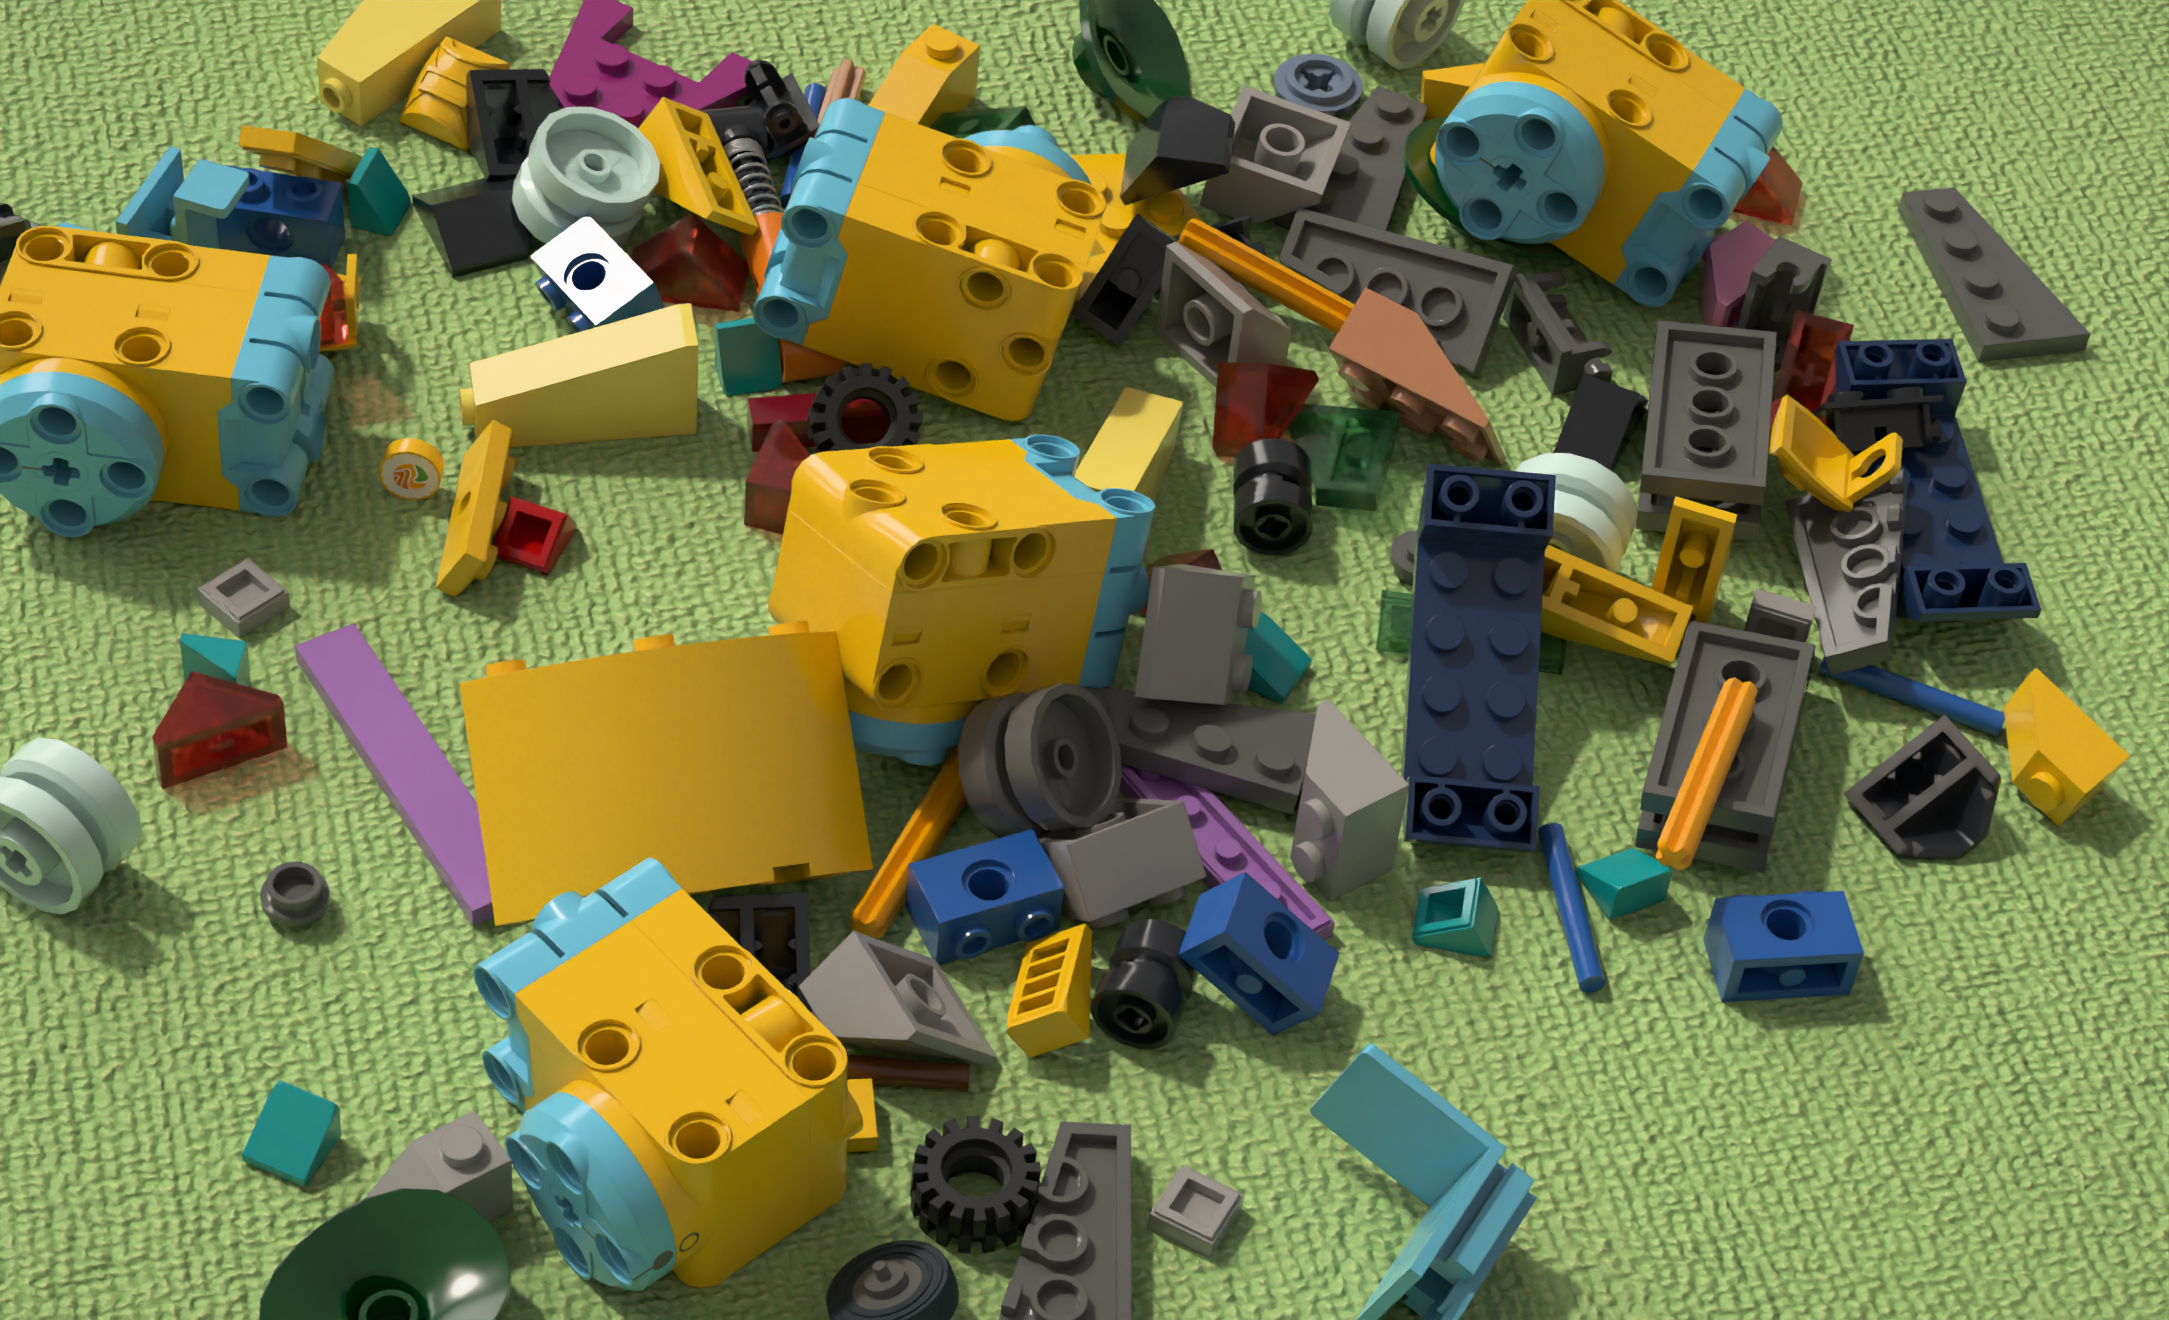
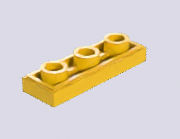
(298, 154)
(476, 510)

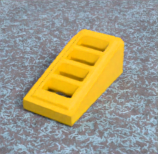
(1052, 1006)

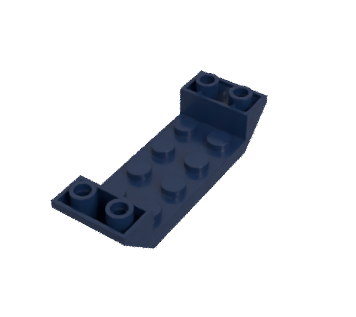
(1948, 543)
(1475, 658)

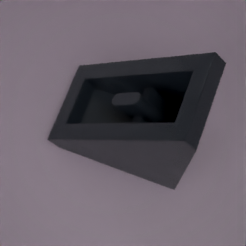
(1601, 421)

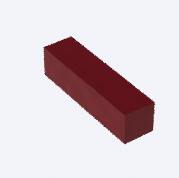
(861, 419)

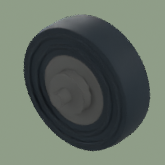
(894, 1284)

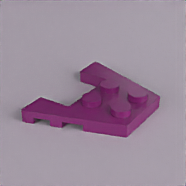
(610, 78)

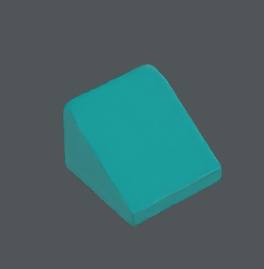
(376, 195)
(746, 358)
(216, 658)
(1276, 660)
(1625, 882)
(1457, 918)
(293, 1134)

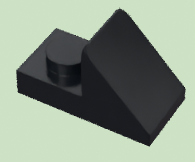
(1126, 281)

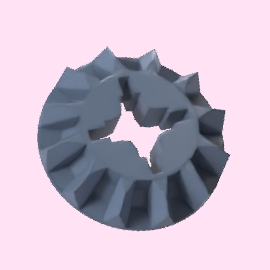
(1319, 72)

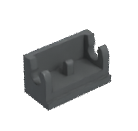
(1781, 283)
(1552, 335)

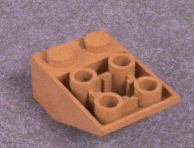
(1398, 364)

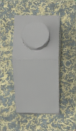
(459, 1161)

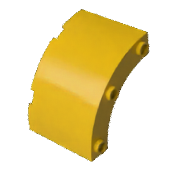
(692, 754)

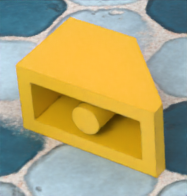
(2057, 749)

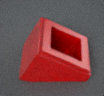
(533, 535)

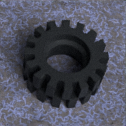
(863, 384)
(974, 1217)

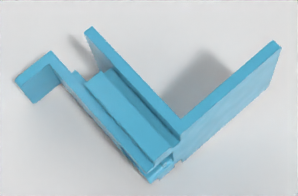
(180, 208)
(1441, 1162)

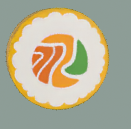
(411, 469)

